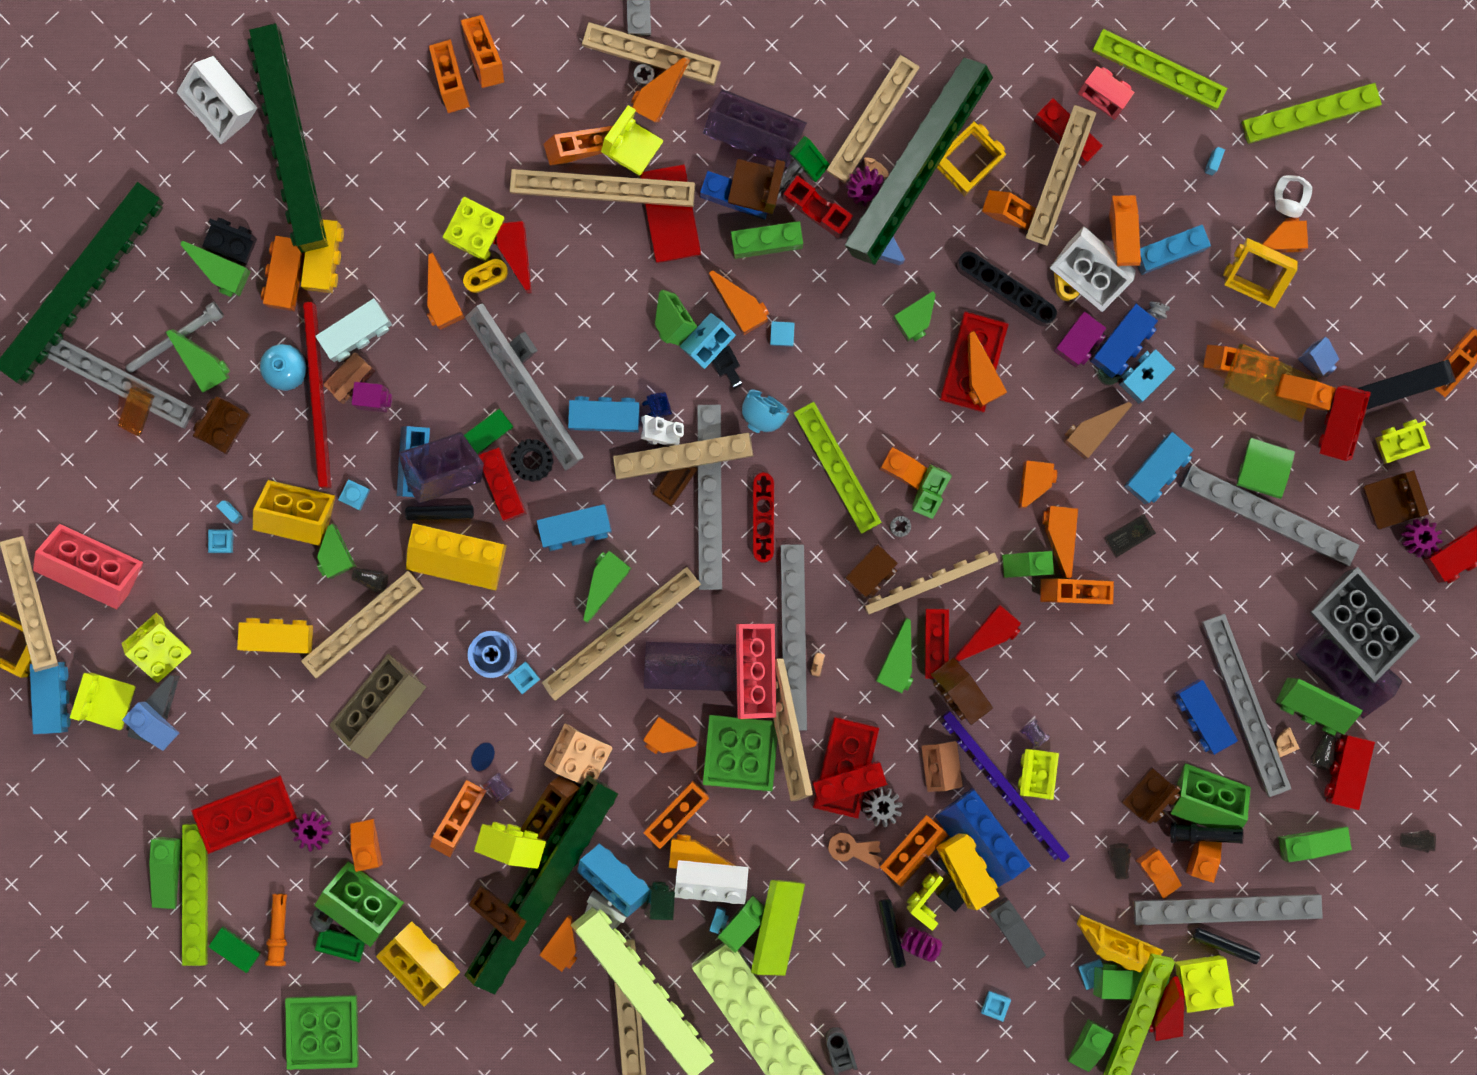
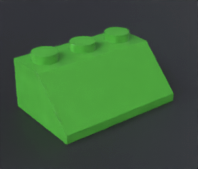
(1317, 706)
(1211, 799)
(359, 904)

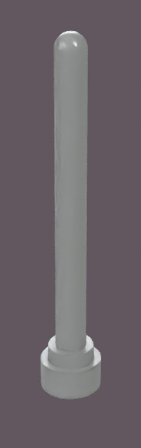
(211, 314)

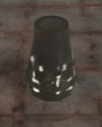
(371, 579)
(1324, 753)
(1420, 840)
(1120, 860)

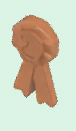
(844, 847)

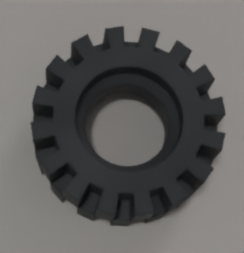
(532, 474)

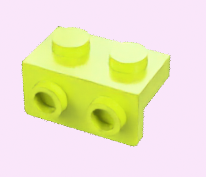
(1403, 442)
(1038, 774)

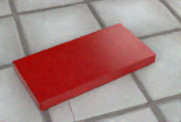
(672, 227)
(991, 336)
(848, 747)
(244, 814)

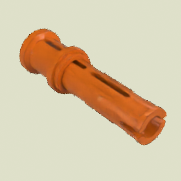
(276, 942)

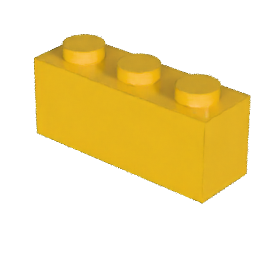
(321, 263)
(275, 636)
(968, 871)

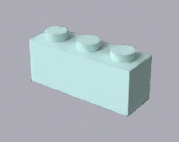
(354, 331)

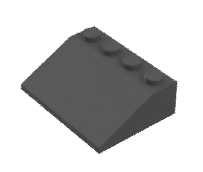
(1364, 623)

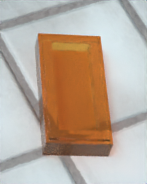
(136, 410)

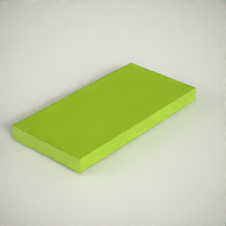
(777, 928)

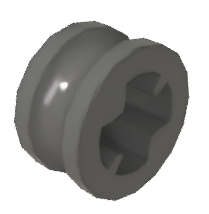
(317, 924)

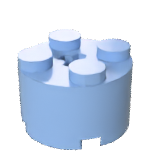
(500, 643)

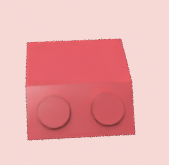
(1106, 92)

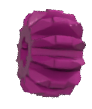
(863, 178)
(1415, 545)
(306, 837)
(921, 944)

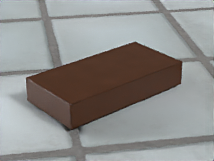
(674, 484)

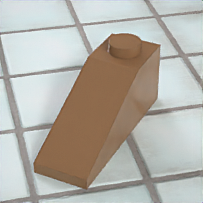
(1090, 433)

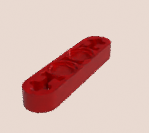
(759, 517)

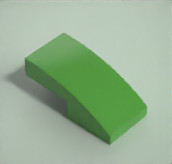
(930, 490)

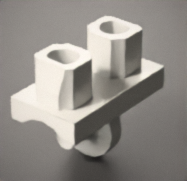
(661, 431)
(600, 902)

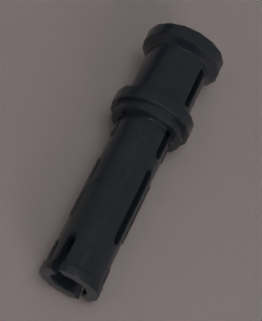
(1193, 834)

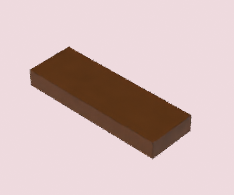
(497, 913)

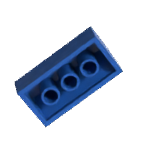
(972, 817)

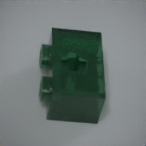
(660, 902)

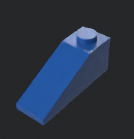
(717, 190)

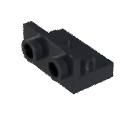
(229, 241)

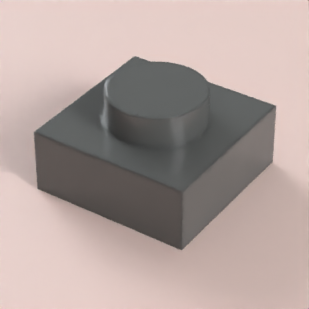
(523, 347)

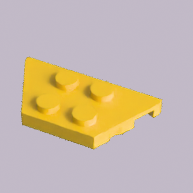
(1117, 946)

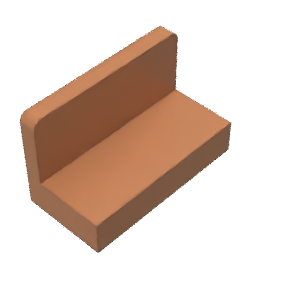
(342, 381)
(942, 766)

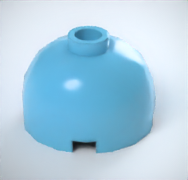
(283, 367)
(762, 412)

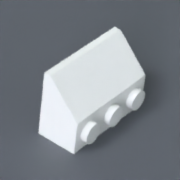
(216, 99)
(1092, 269)
(711, 882)

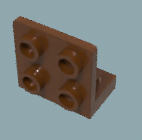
(756, 185)
(220, 424)
(1395, 499)
(1151, 797)

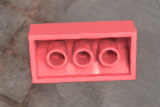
(87, 566)
(756, 671)

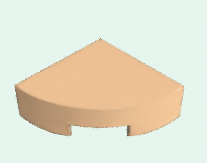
(872, 163)
(817, 664)
(1286, 742)

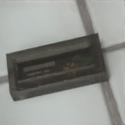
(1129, 535)

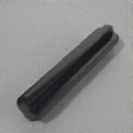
(439, 512)
(892, 933)
(1226, 945)

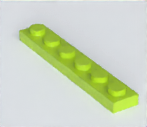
(1159, 69)
(1311, 113)
(837, 467)
(194, 898)
(1140, 1015)

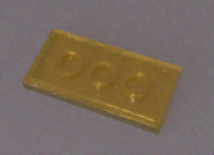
(1258, 378)

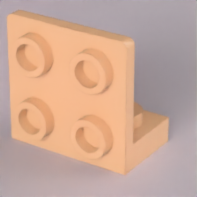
(577, 755)

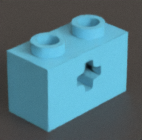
(707, 340)
(1157, 367)

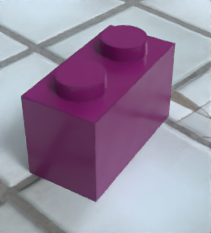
(1080, 339)
(371, 397)

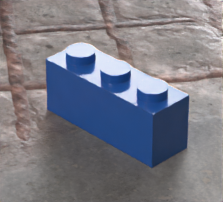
(1125, 341)
(1205, 717)

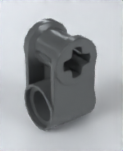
(840, 1055)

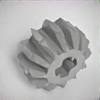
(890, 807)

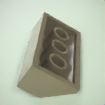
(377, 706)

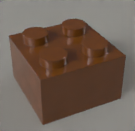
(871, 571)
(961, 692)

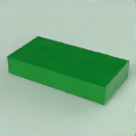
(809, 159)
(488, 431)
(340, 945)
(234, 949)

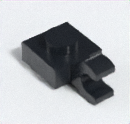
(726, 364)

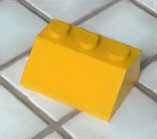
(293, 512)
(418, 964)

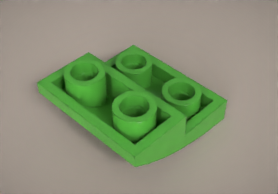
(1265, 468)

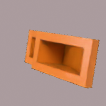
(1462, 359)

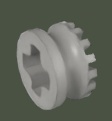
(639, 80)
(1157, 310)
(893, 525)

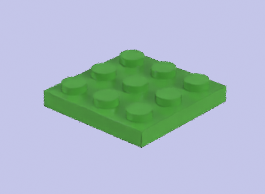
(740, 753)
(322, 1032)

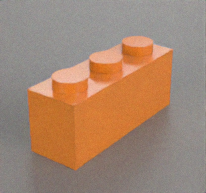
(283, 275)
(676, 814)
(913, 851)

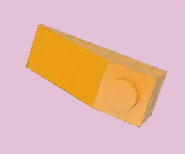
(686, 849)

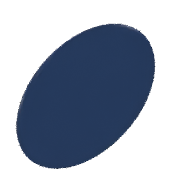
(483, 756)

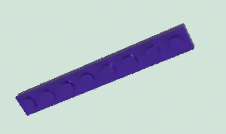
(1010, 795)

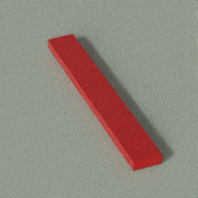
(317, 395)

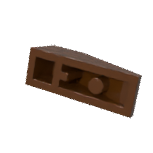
(550, 806)

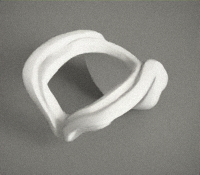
(1290, 207)

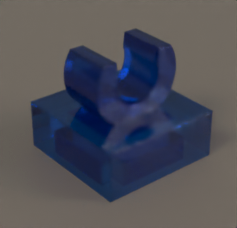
(658, 405)

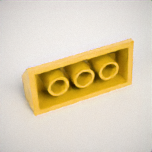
(455, 556)

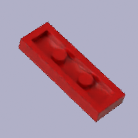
(936, 640)

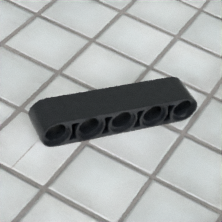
(994, 288)
(1409, 383)

